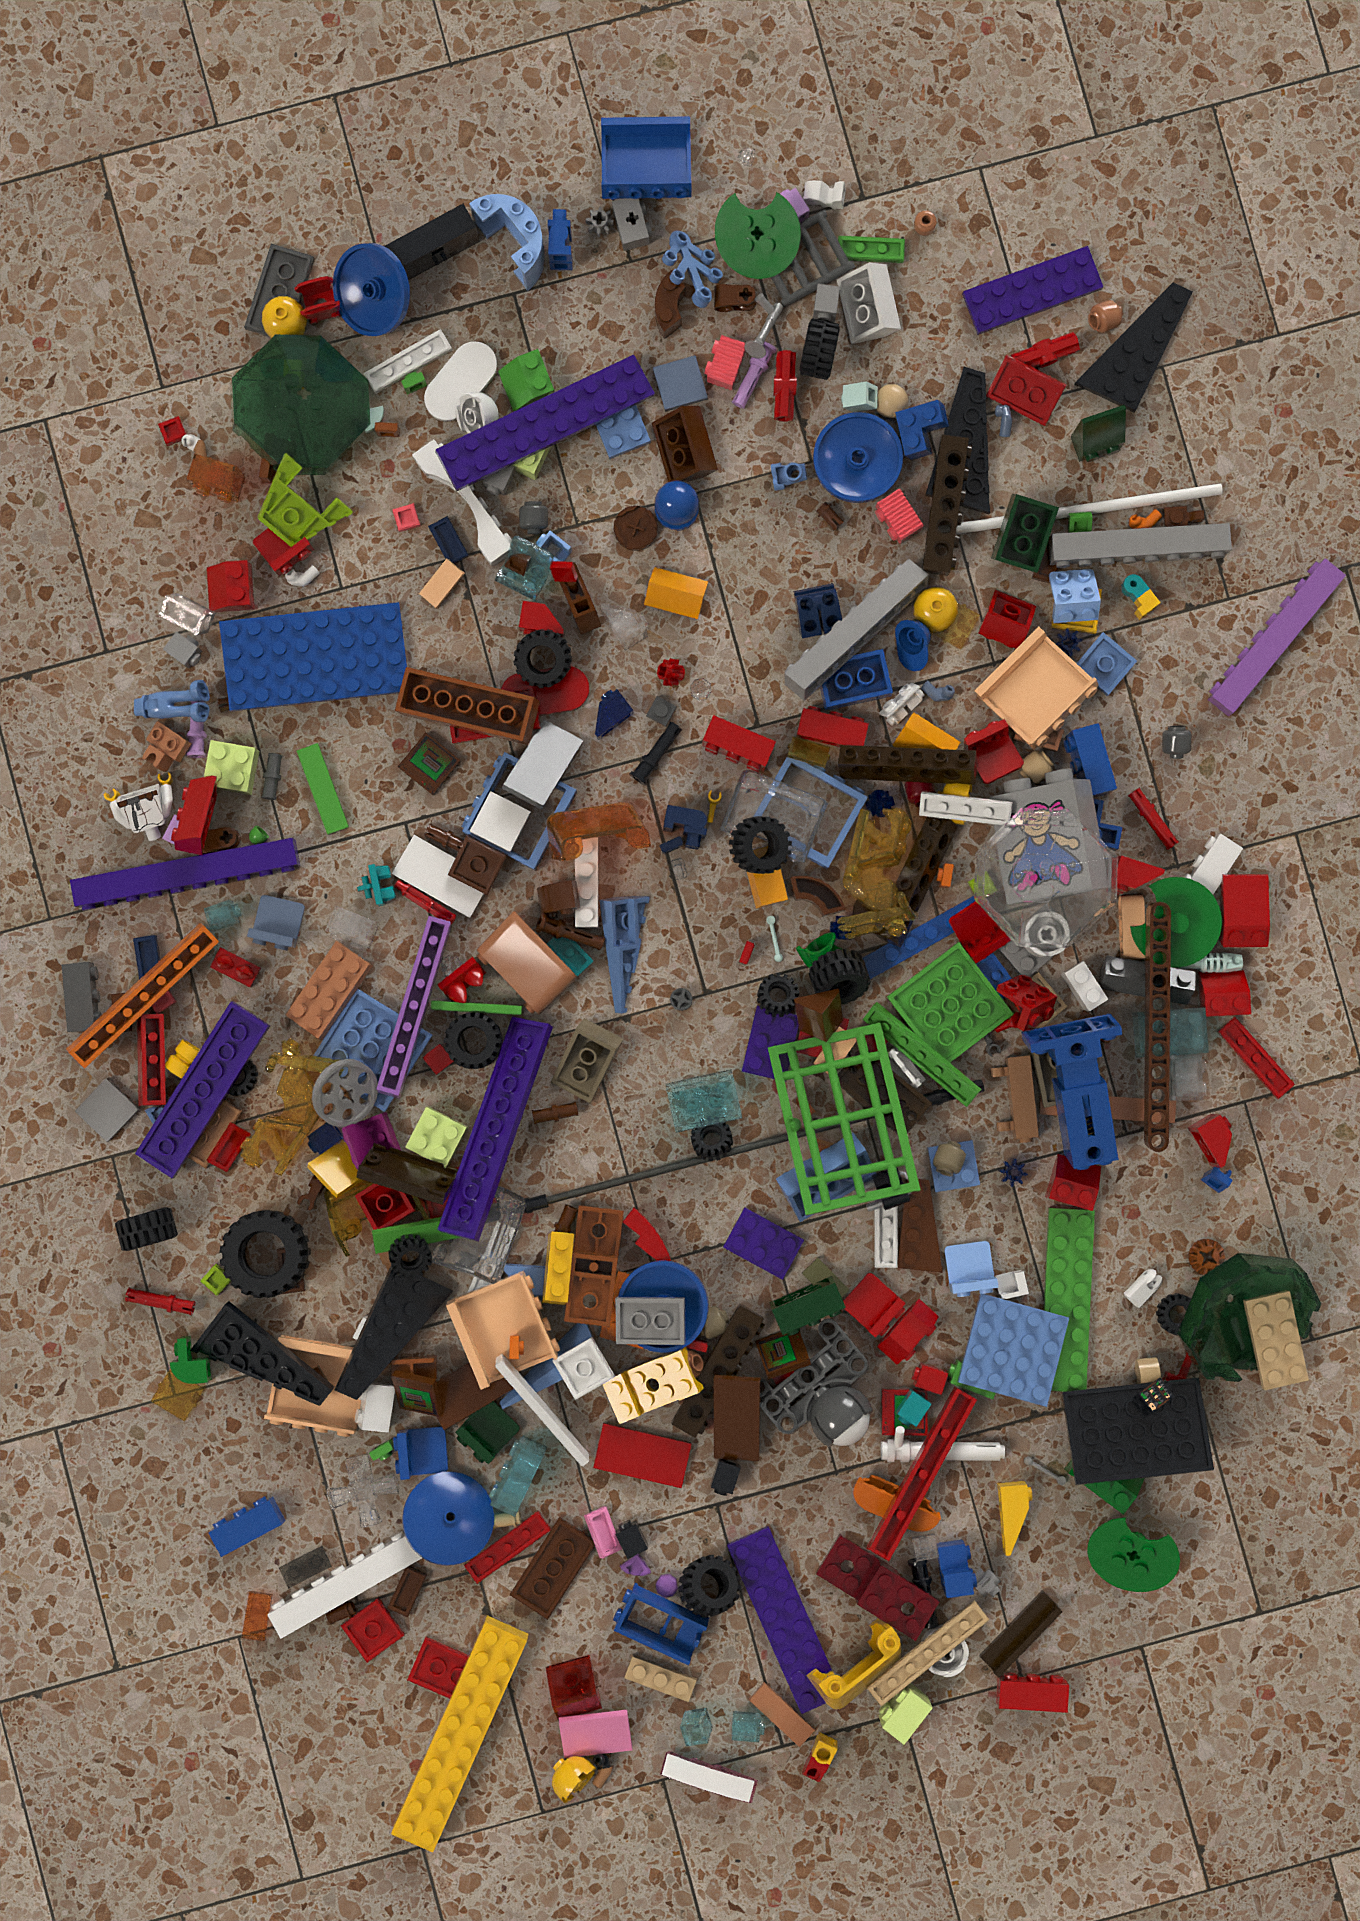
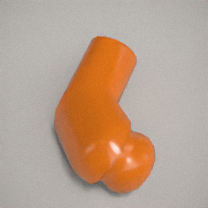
(1137, 522)

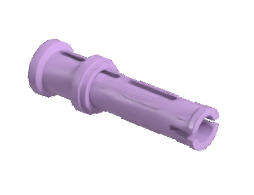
(757, 366)
(196, 737)

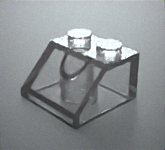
(625, 624)

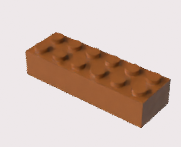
(467, 706)

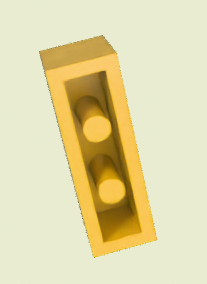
(558, 1268)

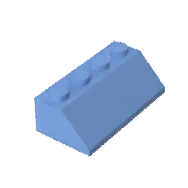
(833, 1159)

